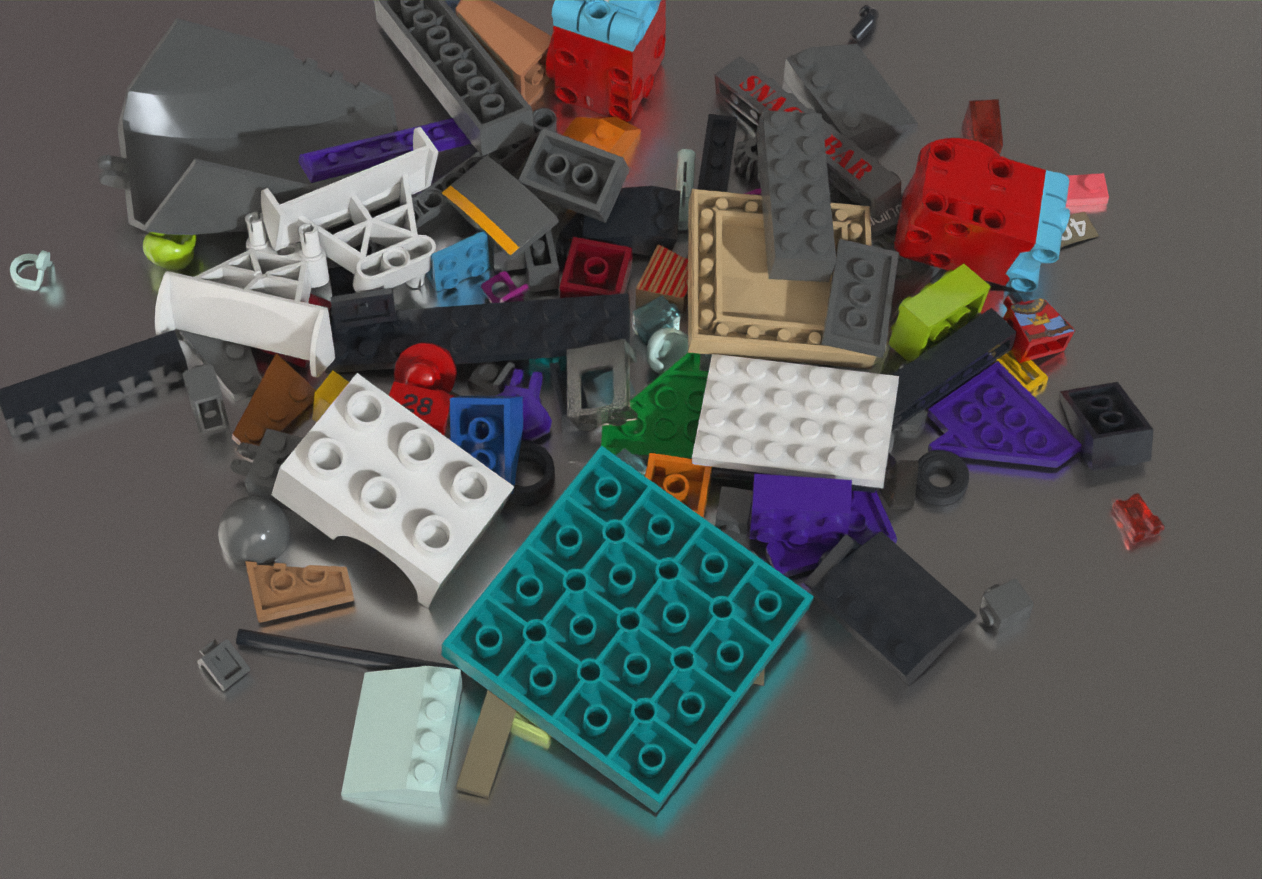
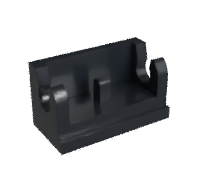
(559, 388)

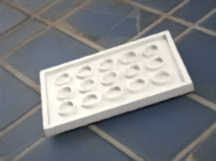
(796, 420)

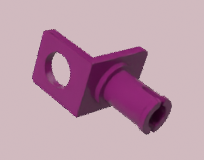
(515, 294)

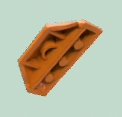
(603, 133)

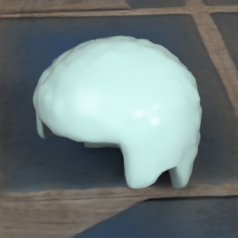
(666, 348)

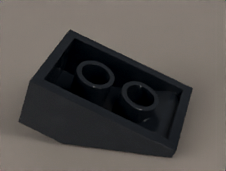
(639, 220)
(1107, 426)

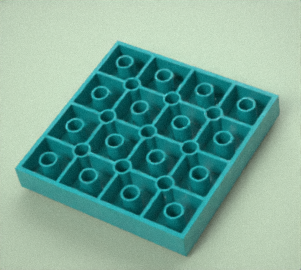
(627, 627)

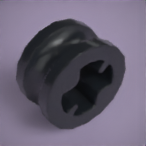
(562, 249)

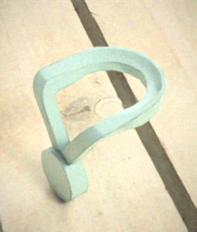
(42, 262)

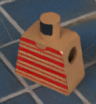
(664, 276)

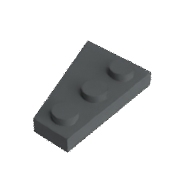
(231, 362)

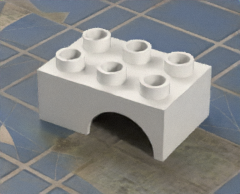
(392, 484)

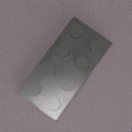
(860, 298)

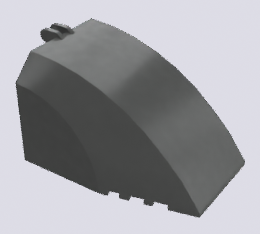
(222, 121)

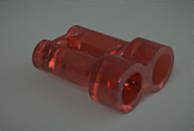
(1140, 528)

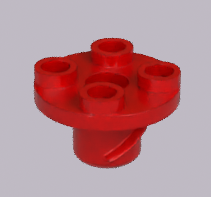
(427, 367)

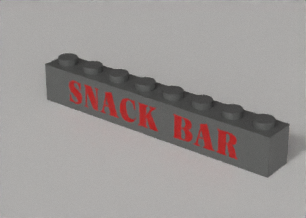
(848, 167)

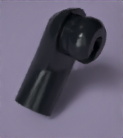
(868, 19)

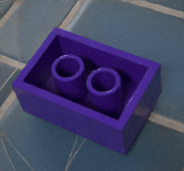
(800, 509)

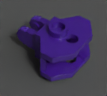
(535, 417)

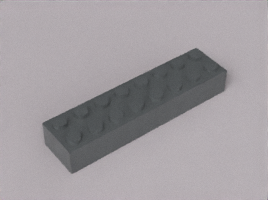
(457, 72)

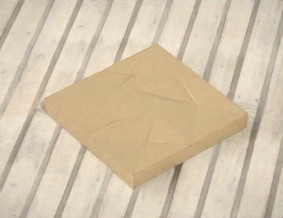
(734, 302)

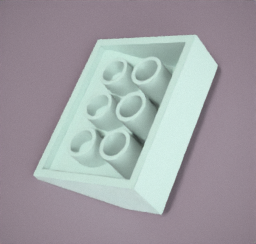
(404, 736)

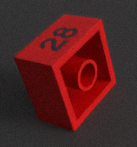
(427, 404)

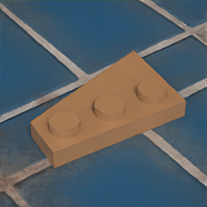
(289, 591)

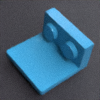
(459, 262)

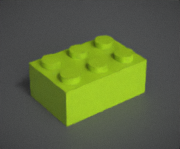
(937, 311)

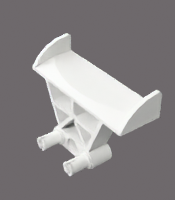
(353, 200)
(256, 298)

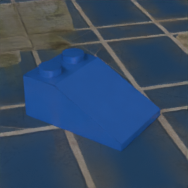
(489, 431)

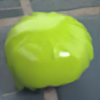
(169, 250)

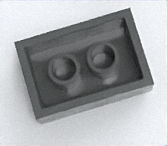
(574, 175)

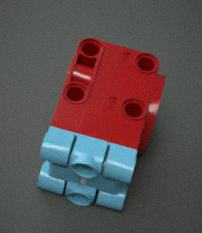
(606, 53)
(982, 213)

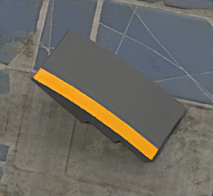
(500, 207)

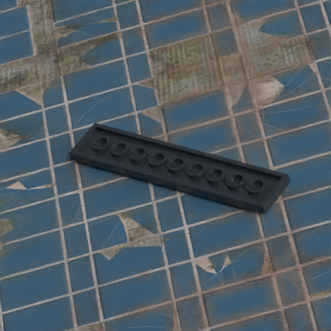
(486, 331)

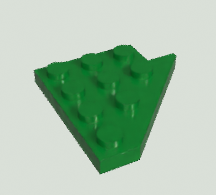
(666, 414)

